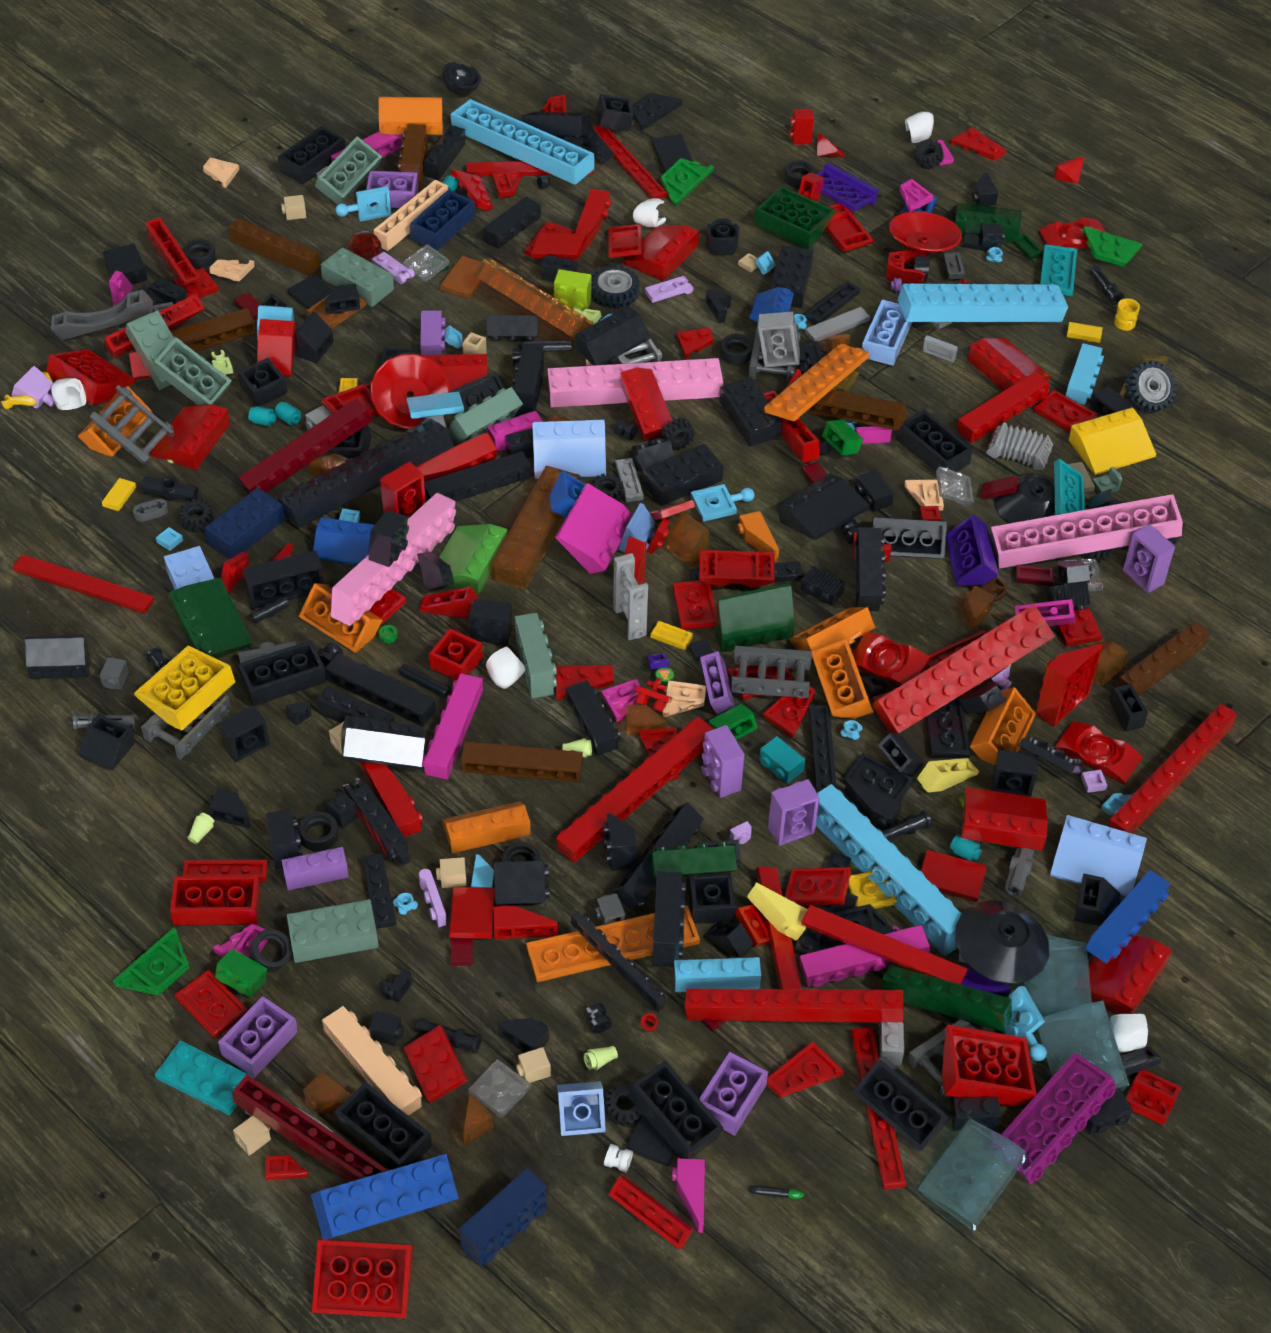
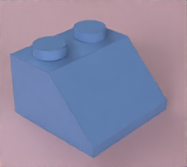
(640, 527)
(581, 1108)

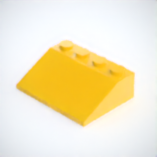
(1112, 441)
(186, 687)

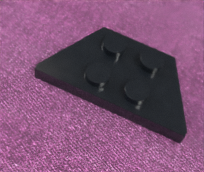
(653, 108)
(864, 916)

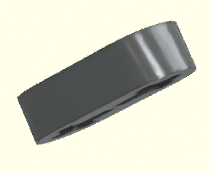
(150, 510)

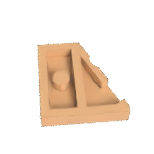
(221, 170)
(231, 269)
(925, 492)
(685, 697)

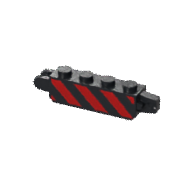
(378, 822)

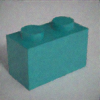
(781, 760)

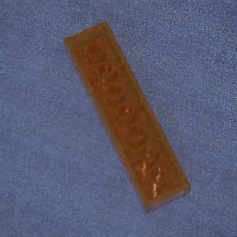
(532, 298)
(529, 535)

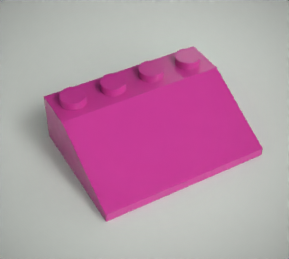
(594, 528)

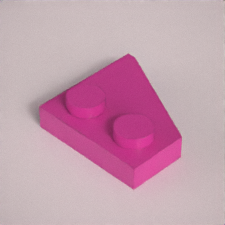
(619, 697)

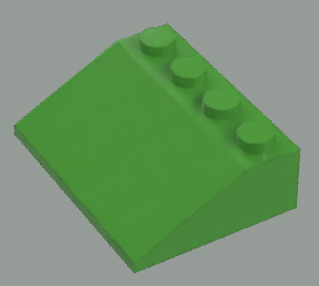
(471, 554)

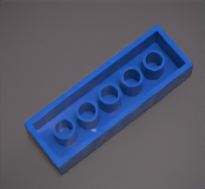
(384, 1196)

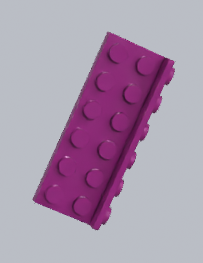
(1058, 1113)

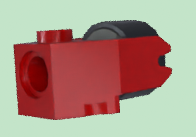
(896, 268)

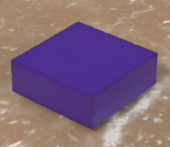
(658, 661)

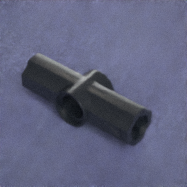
(169, 488)

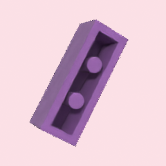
(432, 333)
(717, 682)
(315, 868)

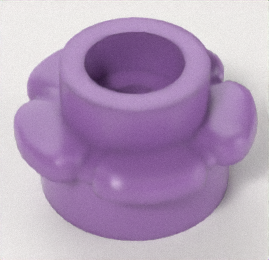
(896, 285)

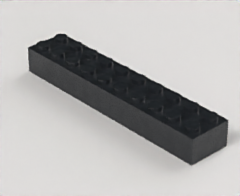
(364, 472)

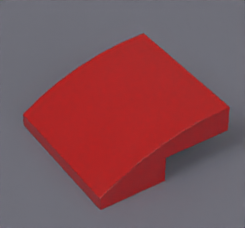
(1152, 1096)

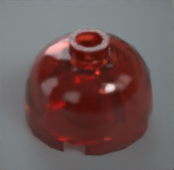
(364, 245)

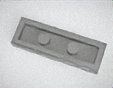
(627, 472)

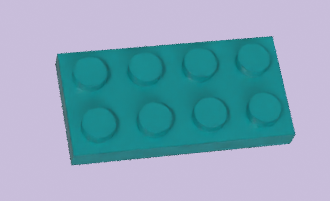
(1059, 268)
(1068, 488)
(201, 1076)

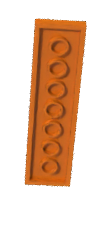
(816, 382)
(574, 954)

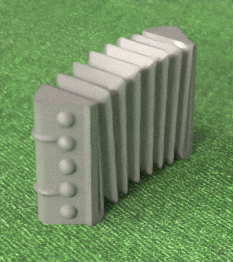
(1020, 445)

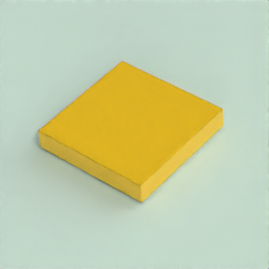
(868, 891)

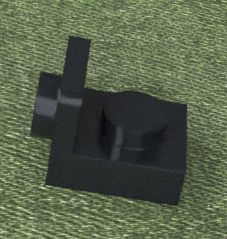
(398, 988)

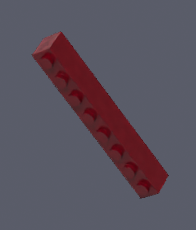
(306, 447)
(304, 1131)

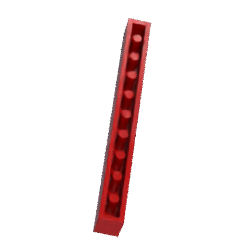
(1173, 770)
(634, 790)
(795, 1005)

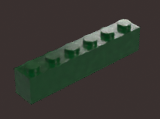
(950, 998)

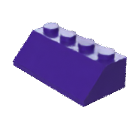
(971, 553)

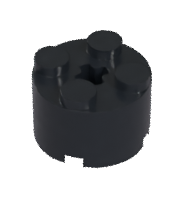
(722, 237)

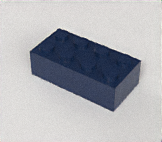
(442, 219)
(245, 523)
(503, 1218)

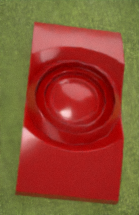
(846, 229)
(1069, 234)
(625, 241)
(361, 392)
(736, 567)
(889, 659)
(1100, 752)

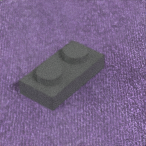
(953, 265)

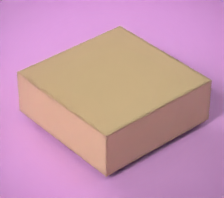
(748, 262)

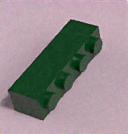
(695, 860)

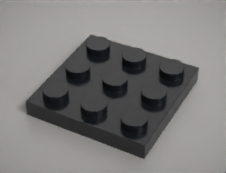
(1053, 754)

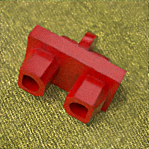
(661, 699)

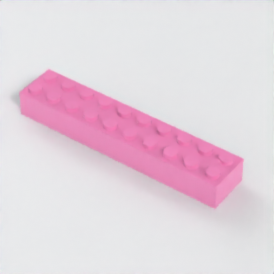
(601, 383)
(1083, 531)
(372, 580)

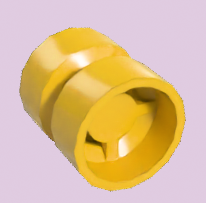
(1126, 314)

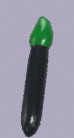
(776, 1191)

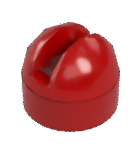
(652, 1019)

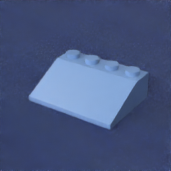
(570, 447)
(1098, 852)

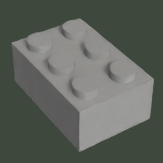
(779, 339)

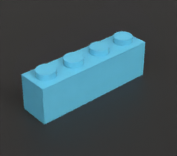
(1084, 372)
(717, 974)

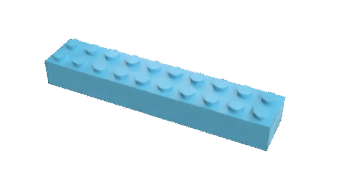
(523, 141)
(982, 303)
(873, 852)

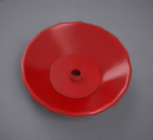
(925, 232)
(401, 377)

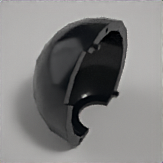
(460, 78)

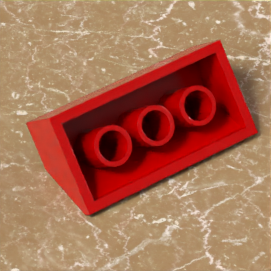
(645, 401)

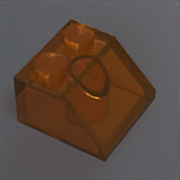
(687, 538)
(1110, 661)

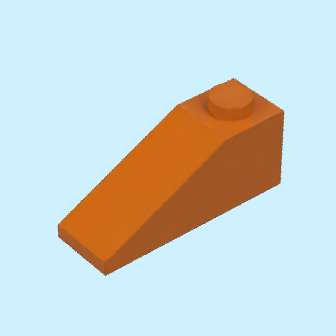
(757, 533)

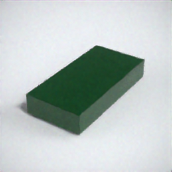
(1028, 247)

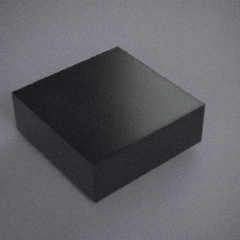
(700, 649)

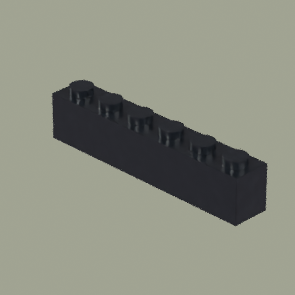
(480, 478)
(380, 689)
(675, 832)

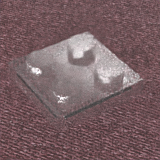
(426, 263)
(954, 486)
(499, 1088)

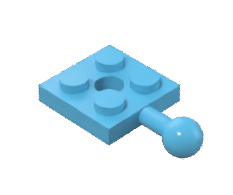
(364, 199)
(720, 495)
(1029, 1022)

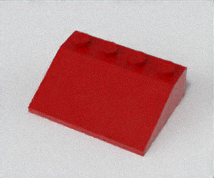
(664, 250)
(1002, 362)
(461, 368)
(94, 372)
(194, 436)
(1067, 683)
(1004, 819)
(1130, 976)
(987, 1066)
(362, 1278)

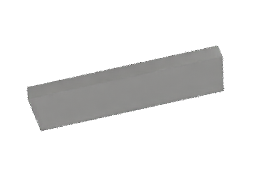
(837, 324)

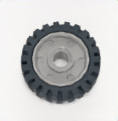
(614, 286)
(1139, 388)

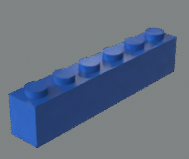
(1128, 916)

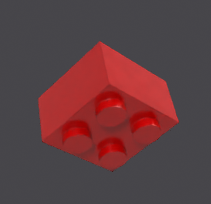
(455, 654)

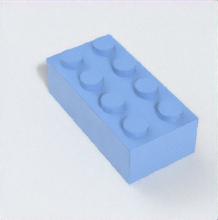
(886, 333)
(187, 567)

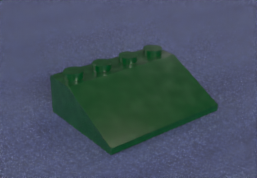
(793, 217)
(970, 217)
(754, 617)
(209, 618)

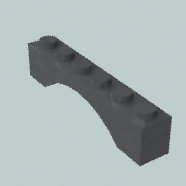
(74, 324)

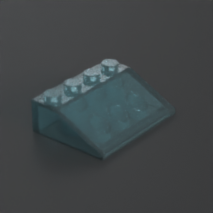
(1064, 978)
(1087, 1033)
(972, 1173)

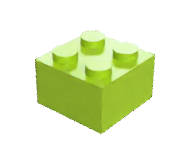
(573, 289)

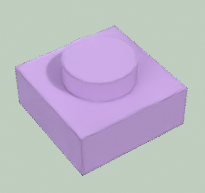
(1093, 781)
(741, 832)

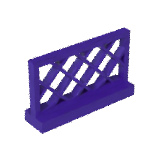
(851, 187)

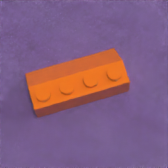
(400, 111)
(99, 440)
(318, 614)
(844, 625)
(841, 680)
(1003, 726)
(487, 827)

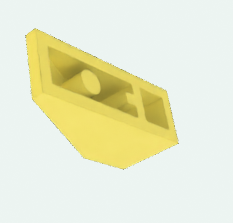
(946, 773)
(780, 911)

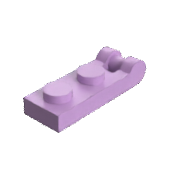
(399, 271)
(668, 289)
(432, 896)

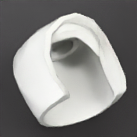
(920, 126)
(647, 214)
(68, 393)
(504, 668)
(1129, 1031)

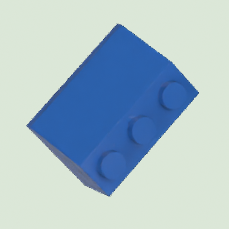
(772, 301)
(565, 493)
(342, 541)

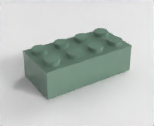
(348, 171)
(348, 268)
(150, 338)
(191, 373)
(479, 417)
(535, 655)
(332, 931)

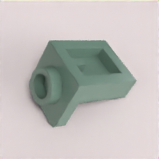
(1110, 481)

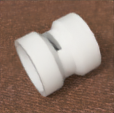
(618, 1158)

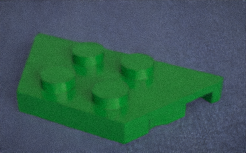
(683, 179)
(1110, 247)
(156, 967)

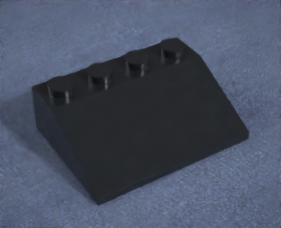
(821, 507)

